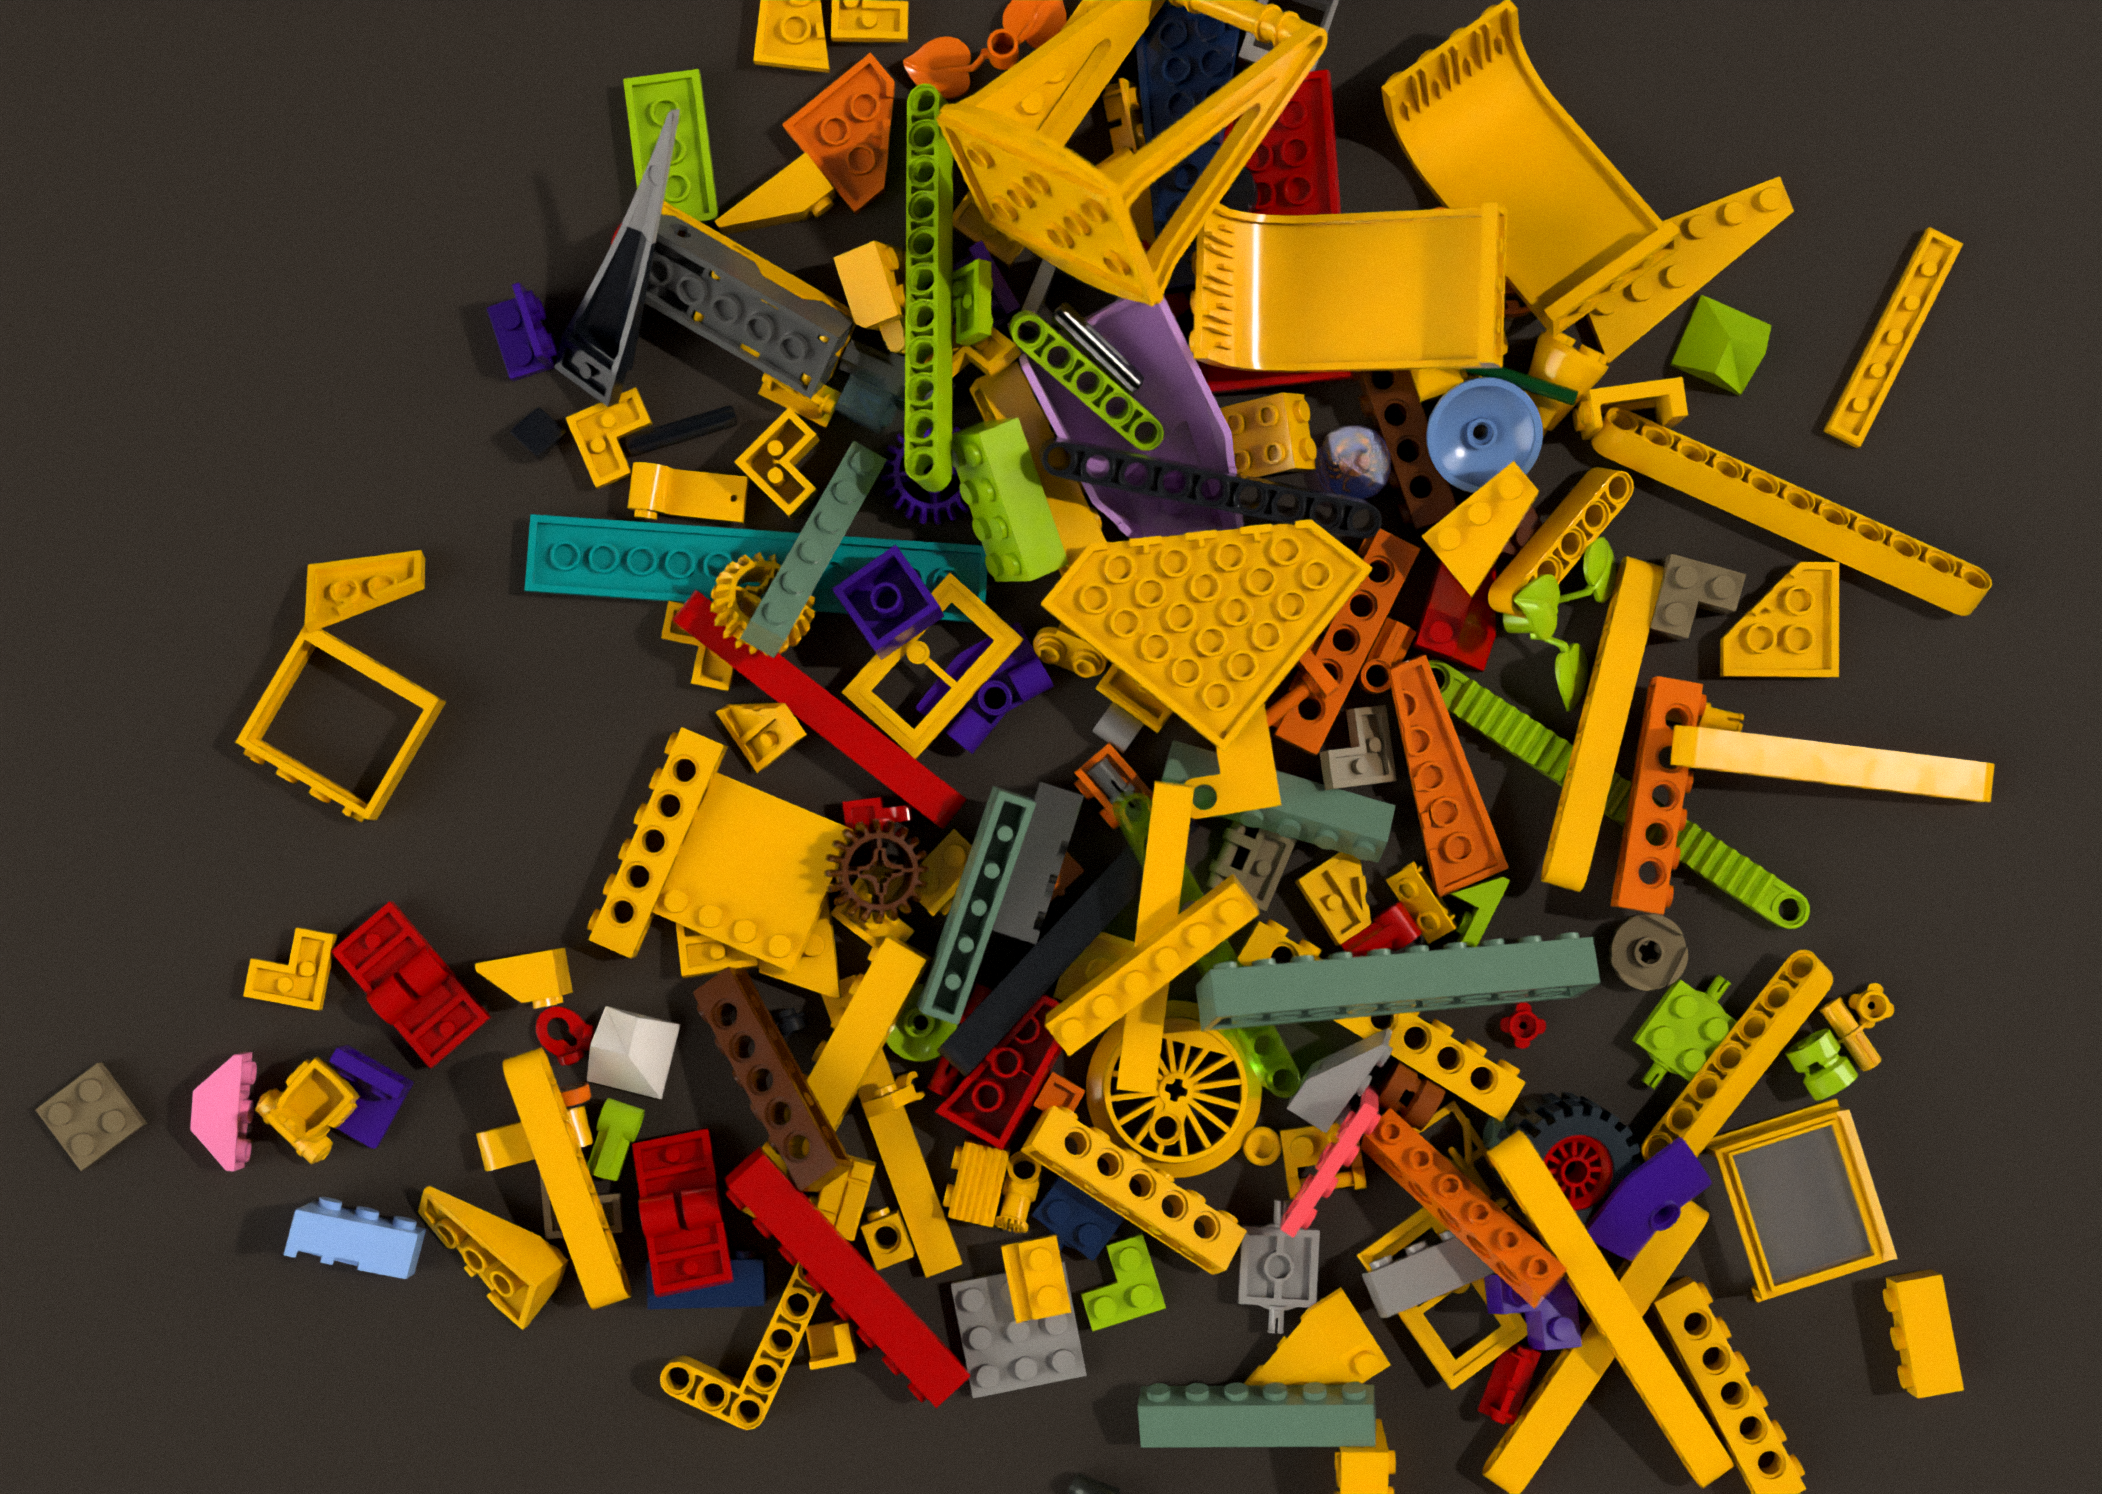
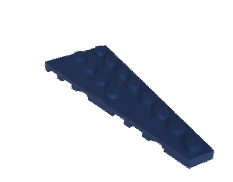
(1179, 67)

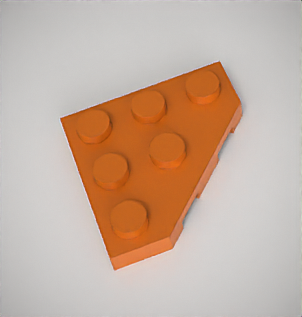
(850, 132)

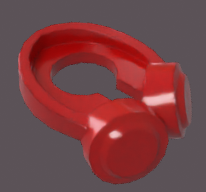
(578, 1028)

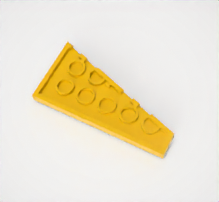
(1708, 243)

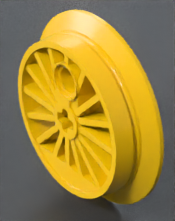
(1182, 1026)

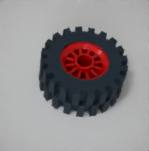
(1588, 1136)

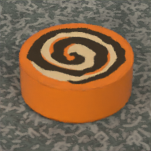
(575, 1093)

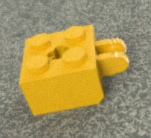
(876, 289)

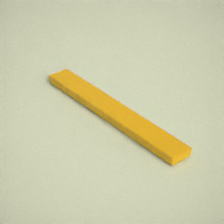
(1157, 907)
(905, 1164)

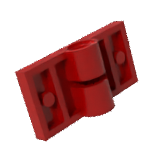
(410, 984)
(682, 1213)

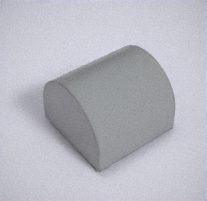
(1117, 727)

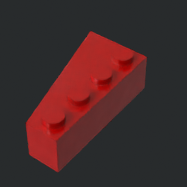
(1007, 1081)

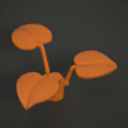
(947, 59)

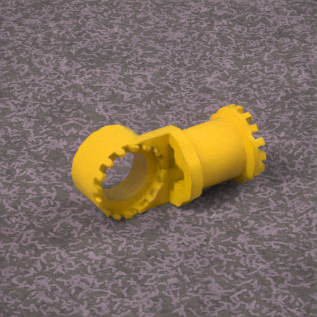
(1018, 1195)

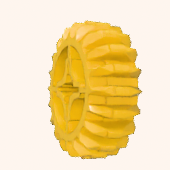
(738, 604)

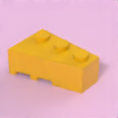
(1481, 526)

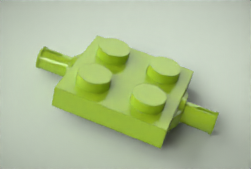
(1684, 1030)

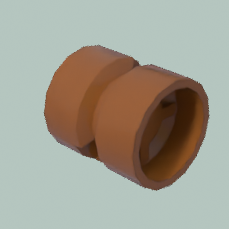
(1420, 1103)

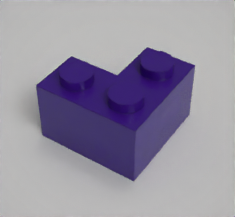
(1550, 1325)

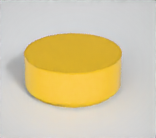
(1262, 1146)

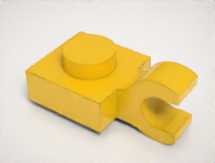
(893, 1095)

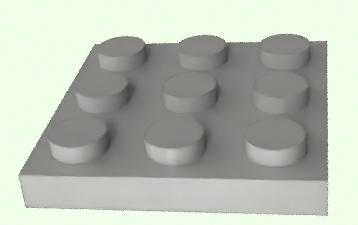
(1009, 1354)

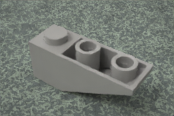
(1335, 1080)

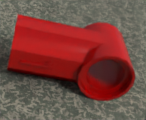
(1389, 930)

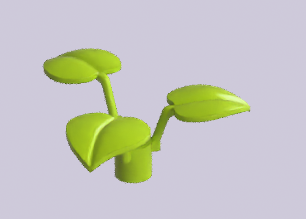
(1540, 604)

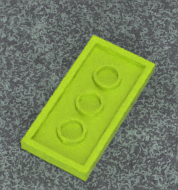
(690, 174)

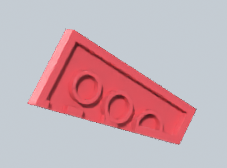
(1301, 1209)

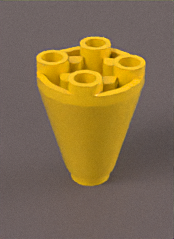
(1564, 365)

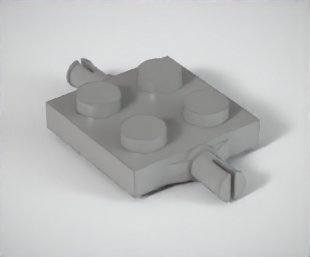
(1277, 1268)

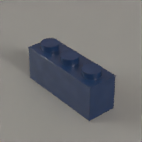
(746, 1291)

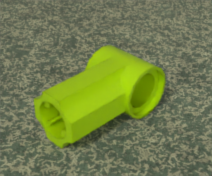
(617, 1128)

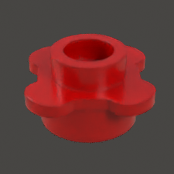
(1533, 1025)

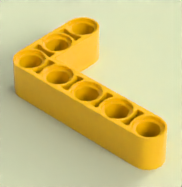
(751, 1387)

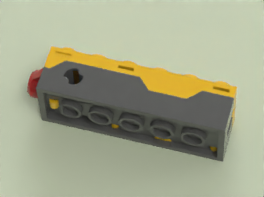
(746, 303)

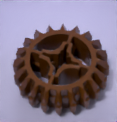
(909, 870)

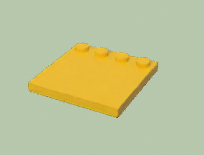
(752, 872)

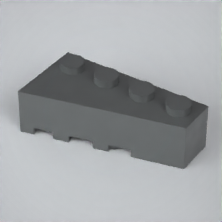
(1038, 862)

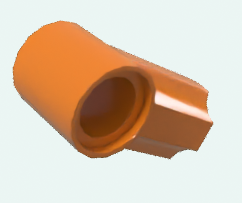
(1386, 652)

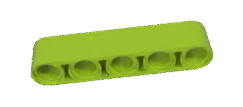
(1096, 396)

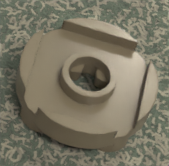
(1669, 944)

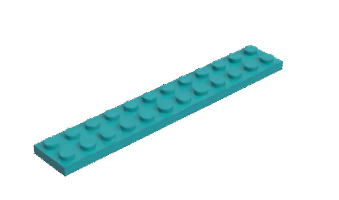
(676, 559)

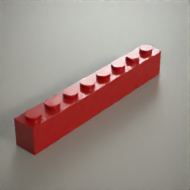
(847, 1278)

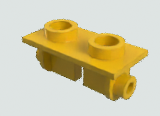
(1125, 104)
(817, 409)
(1416, 894)

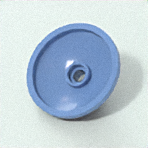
(1510, 434)

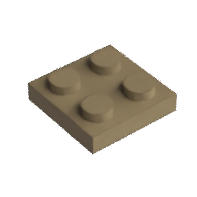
(91, 1116)

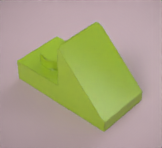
(1485, 899)

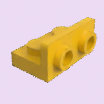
(944, 874)

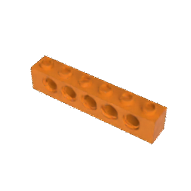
(1398, 559)
(1628, 888)
(1463, 1208)

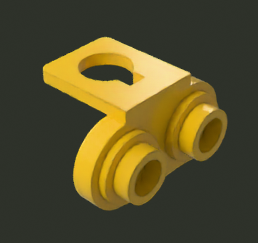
(1068, 651)

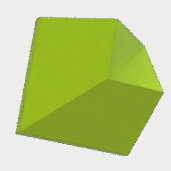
(1722, 345)

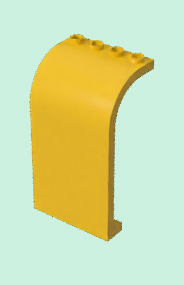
(1493, 132)
(1350, 290)

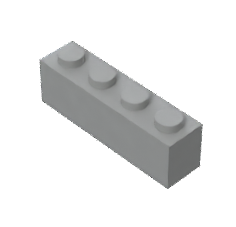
(1422, 1274)

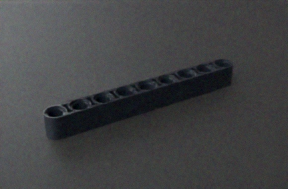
(1193, 478)
(1046, 961)

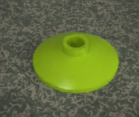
(914, 1043)

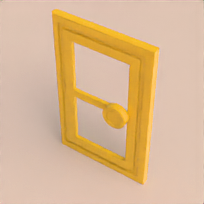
(917, 739)
(1452, 1370)

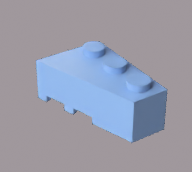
(356, 1238)

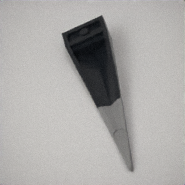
(606, 326)

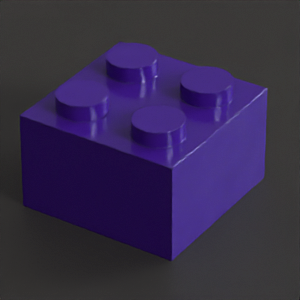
(888, 602)

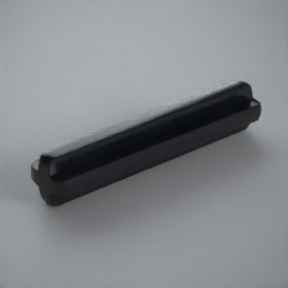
(1097, 348)
(681, 430)

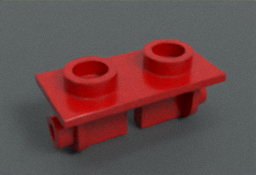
(1509, 1383)

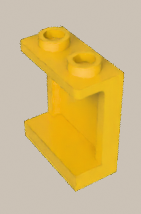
(1663, 395)

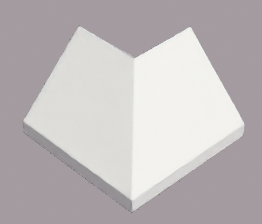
(632, 1052)

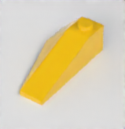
(509, 1259)
(1324, 1348)

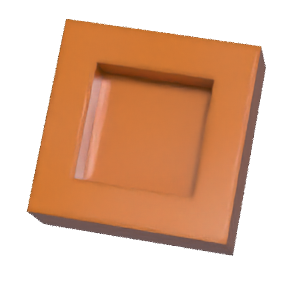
(1059, 1092)

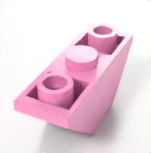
(224, 1110)

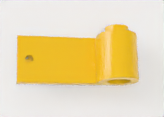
(686, 493)

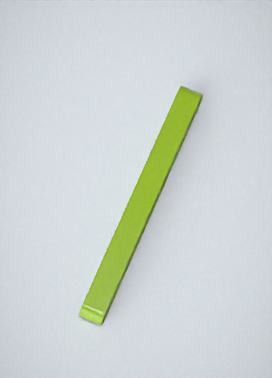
(934, 302)

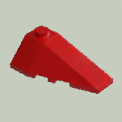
(1456, 624)

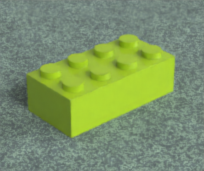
(1006, 501)

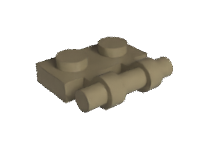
(1262, 866)

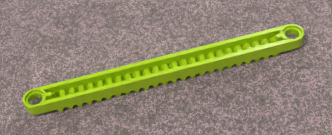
(1551, 755)

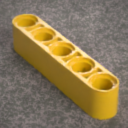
(1563, 535)

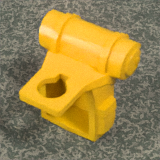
(309, 1107)

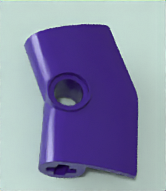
(1019, 677)
(1648, 1200)

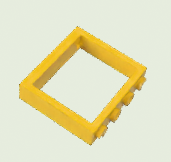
(293, 770)

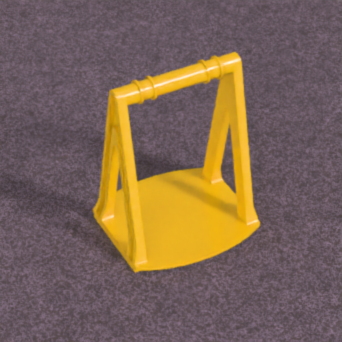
(1070, 209)

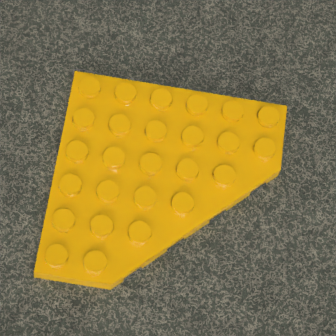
(1209, 613)

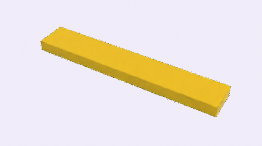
(1893, 337)

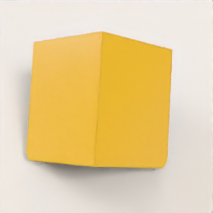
(831, 1343)

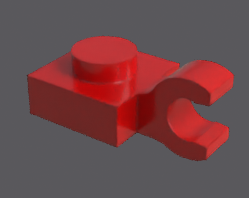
(872, 808)

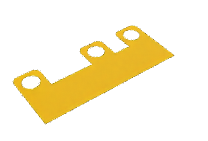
(1246, 773)

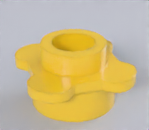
(1881, 1010)

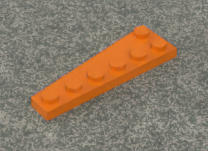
(1448, 803)

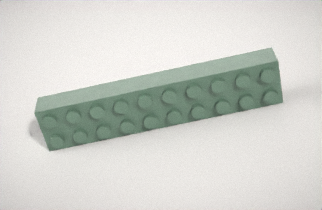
(1396, 982)

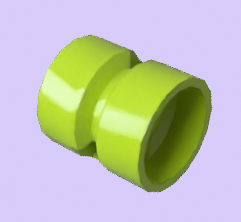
(1823, 1067)

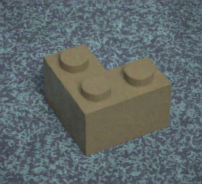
(1688, 586)

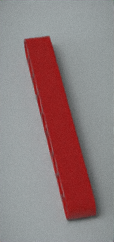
(826, 716)

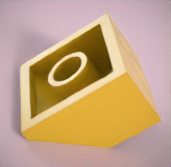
(531, 977)

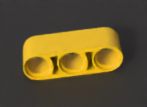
(510, 1145)

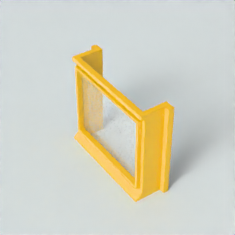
(1802, 1198)

